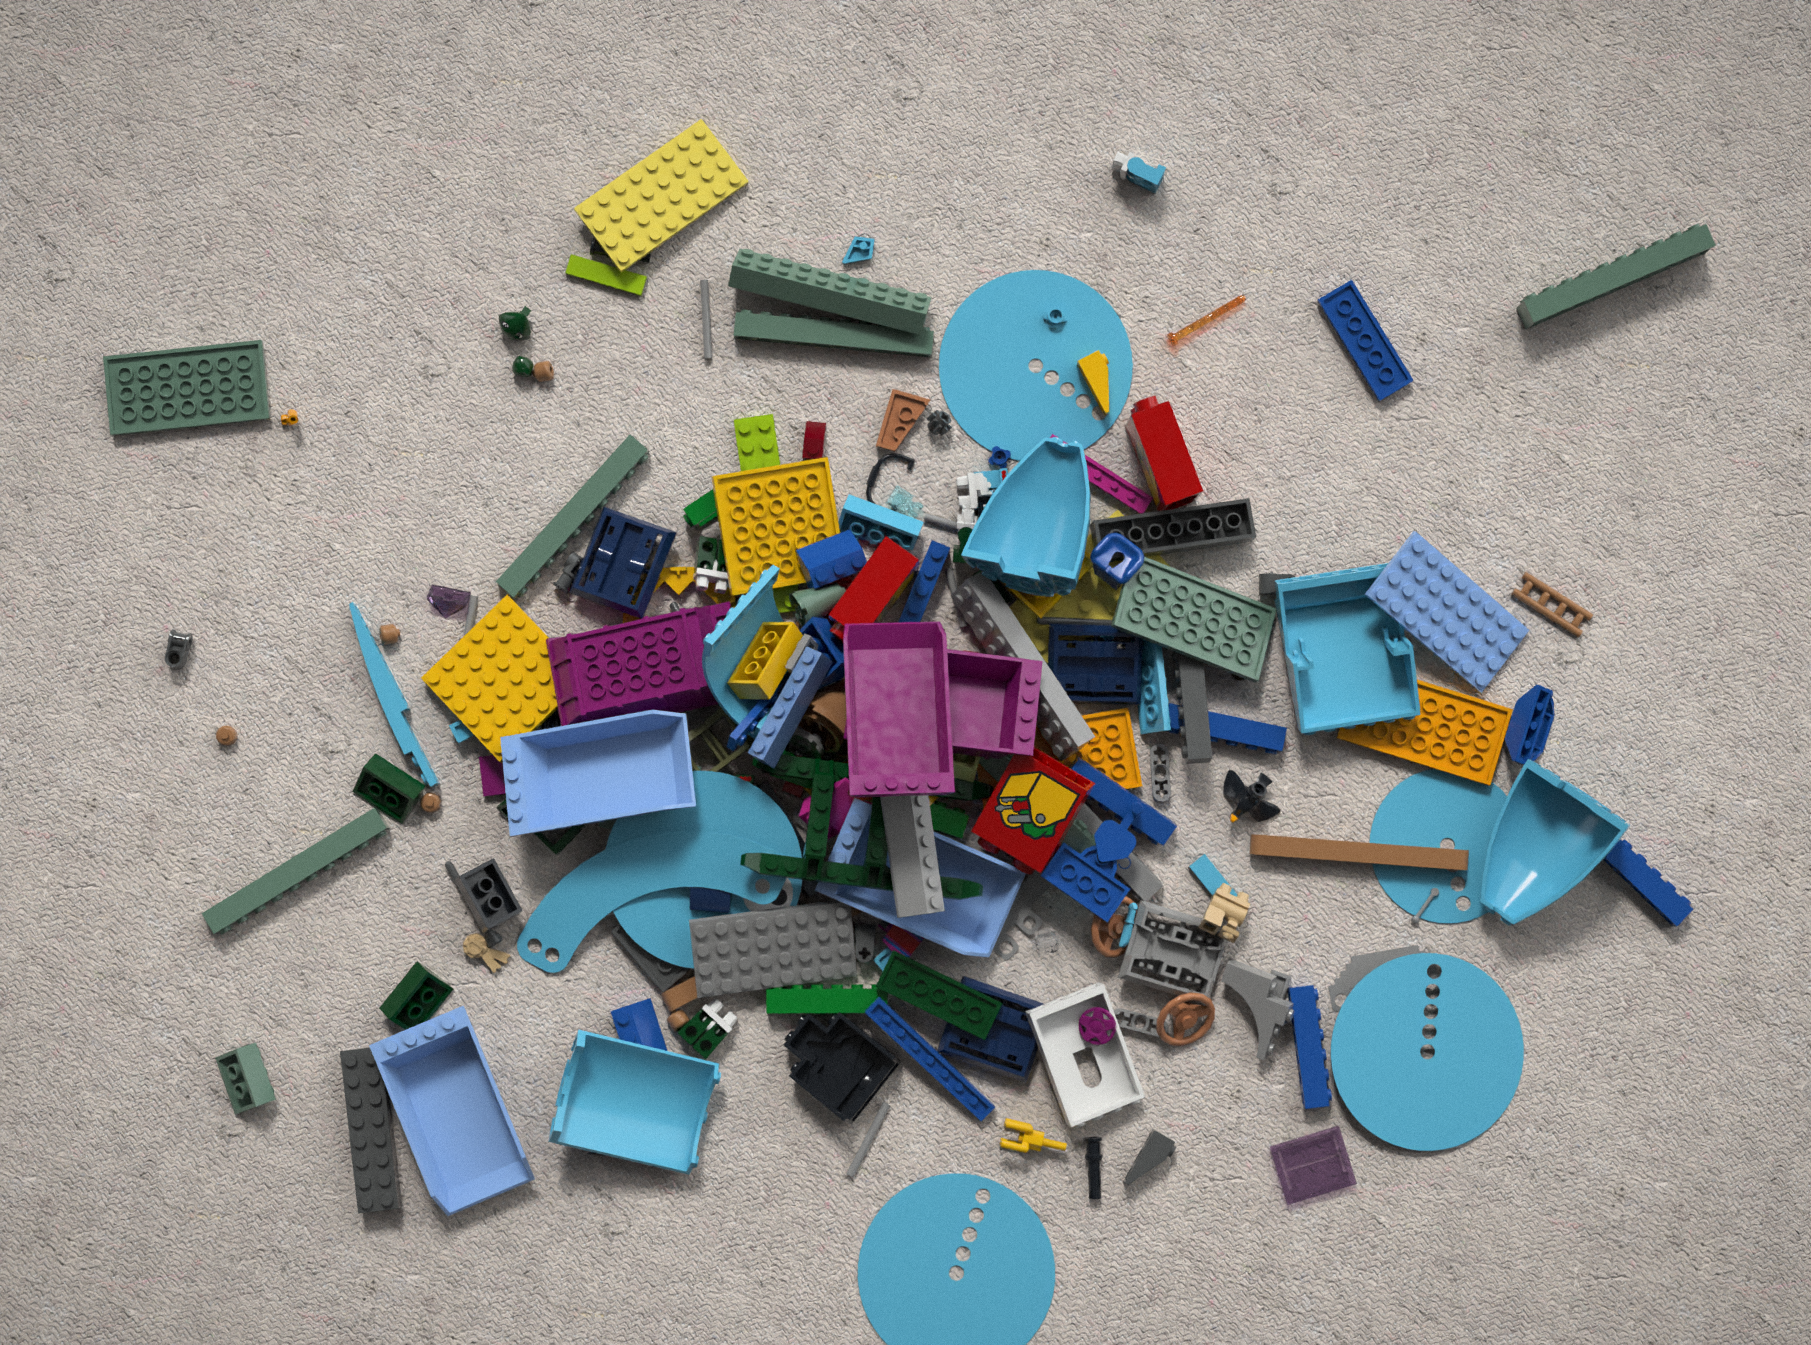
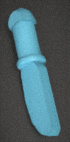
(1129, 922)

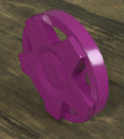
(1097, 1026)

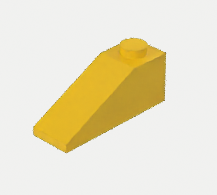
(1095, 373)

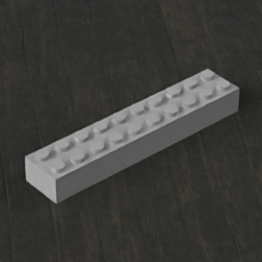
(1004, 636)

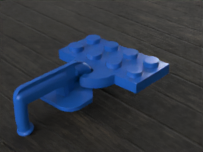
(1085, 877)

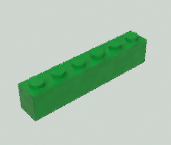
(822, 999)

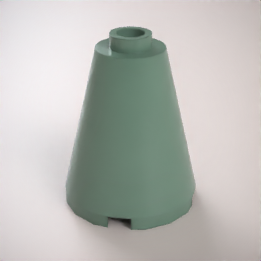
(815, 602)

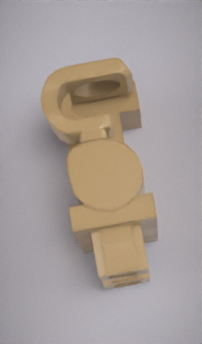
(1225, 906)

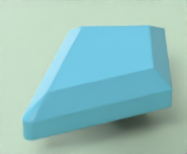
(859, 250)

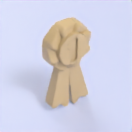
(476, 947)

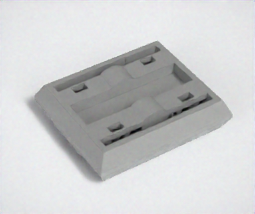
(1171, 951)

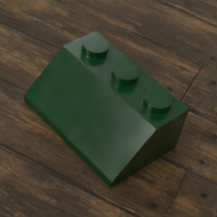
(388, 788)
(416, 997)

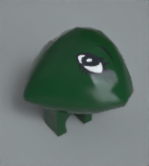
(515, 324)

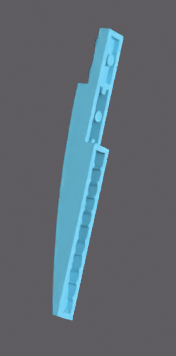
(391, 697)

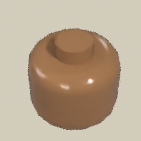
(543, 371)
(389, 634)
(226, 735)
(430, 802)
(677, 1019)

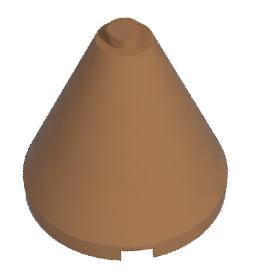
(828, 719)

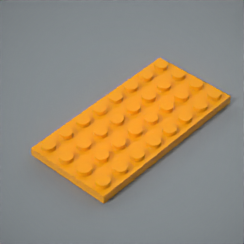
(1450, 735)
(1109, 752)

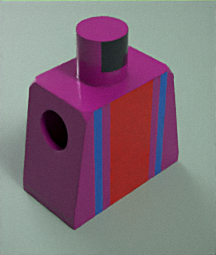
(900, 939)

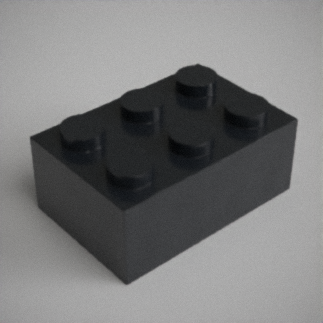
(488, 895)

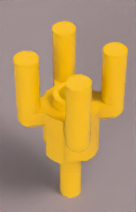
(1028, 1138)

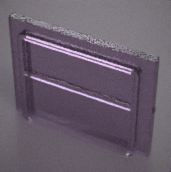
(1313, 1165)

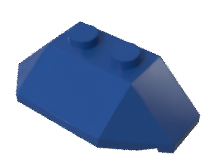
(1530, 724)

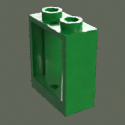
(701, 511)

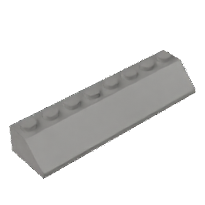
(912, 855)

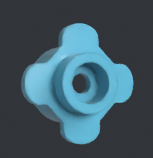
(1060, 316)

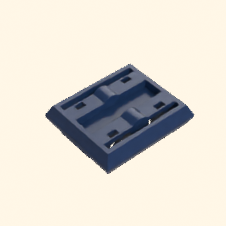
(622, 562)
(1096, 664)
(1007, 1036)

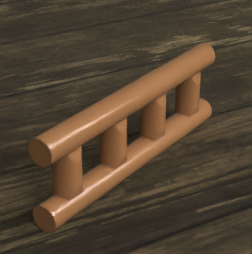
(1553, 616)

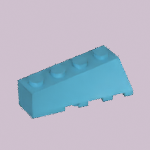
(876, 522)

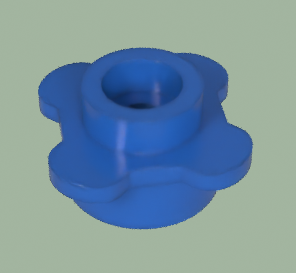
(1005, 454)

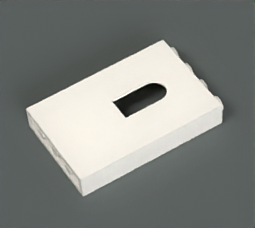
(1058, 1037)

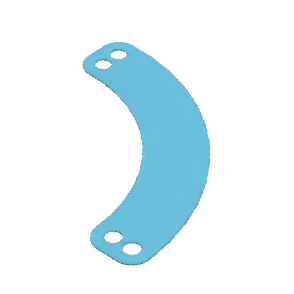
(634, 870)

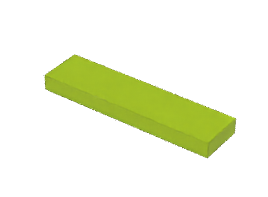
(605, 275)

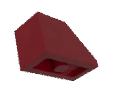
(814, 440)

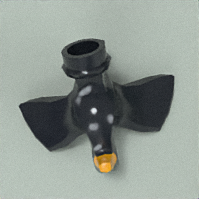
(1249, 798)

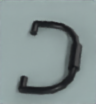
(875, 471)

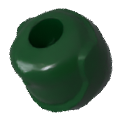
(522, 366)

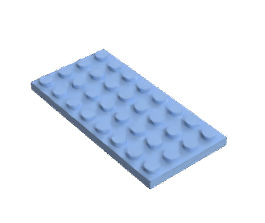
(1447, 611)

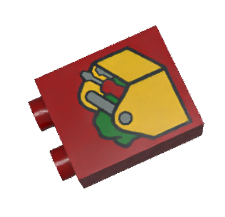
(1162, 454)
(875, 587)
(1032, 810)

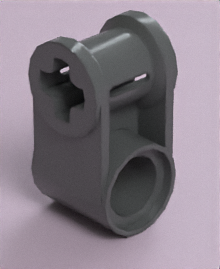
(1267, 582)
(178, 647)
(865, 939)

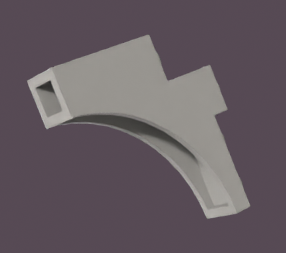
(1267, 1009)

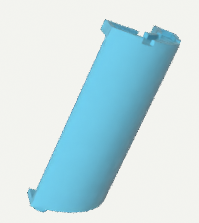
(633, 1102)

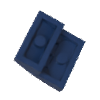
(710, 900)

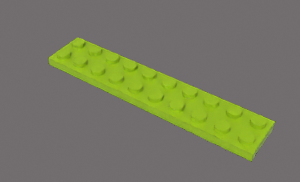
(756, 450)

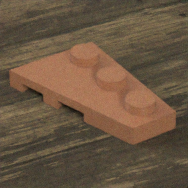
(899, 418)

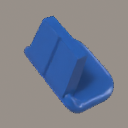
(1126, 569)

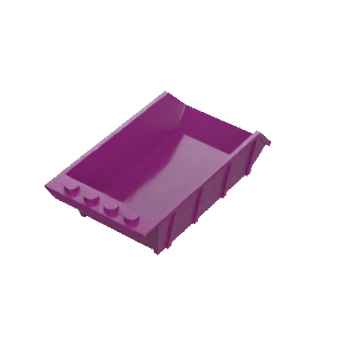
(634, 666)
(992, 704)
(898, 709)

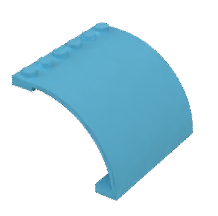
(730, 641)

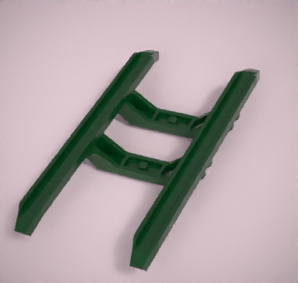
(874, 872)

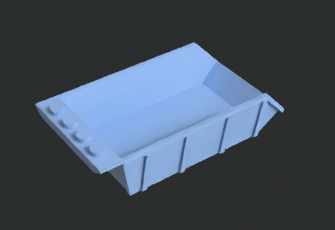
(597, 771)
(966, 924)
(452, 1111)

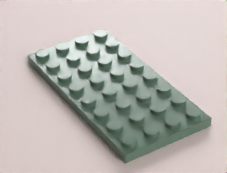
(186, 387)
(1195, 619)

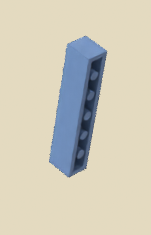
(790, 707)

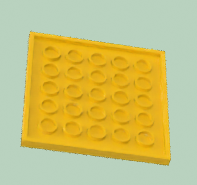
(770, 515)
(497, 676)

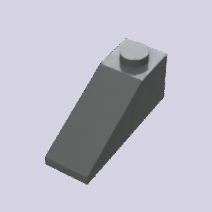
(1152, 1153)

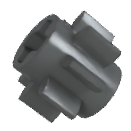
(939, 422)

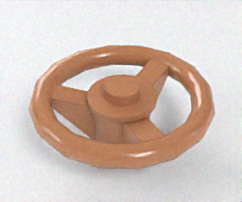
(1108, 931)
(1185, 1017)

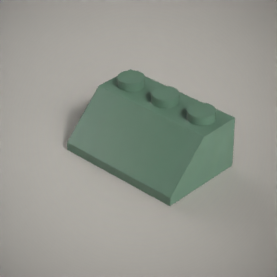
(245, 1078)

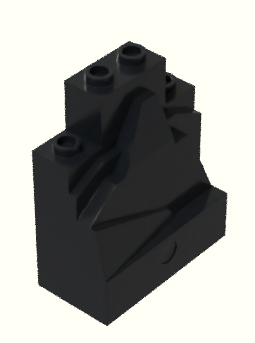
(839, 1064)

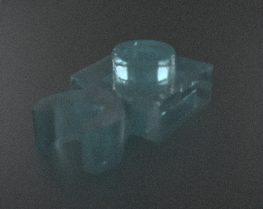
(901, 501)

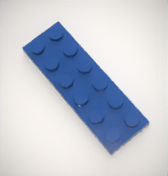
(1365, 340)

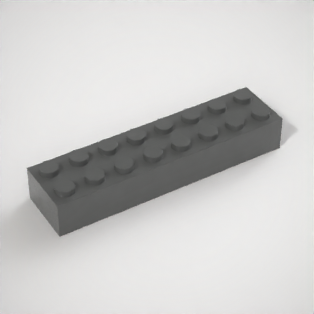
(1181, 528)
(370, 1132)

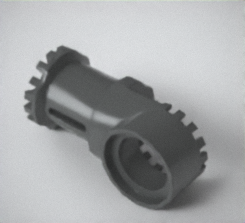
(567, 576)

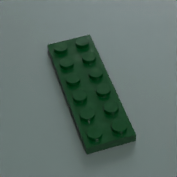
(939, 995)

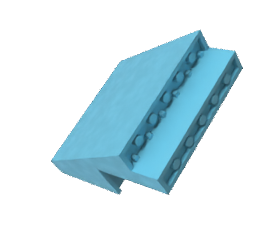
(1344, 652)

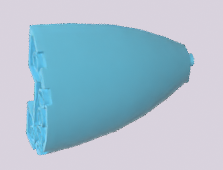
(1036, 522)
(1544, 843)

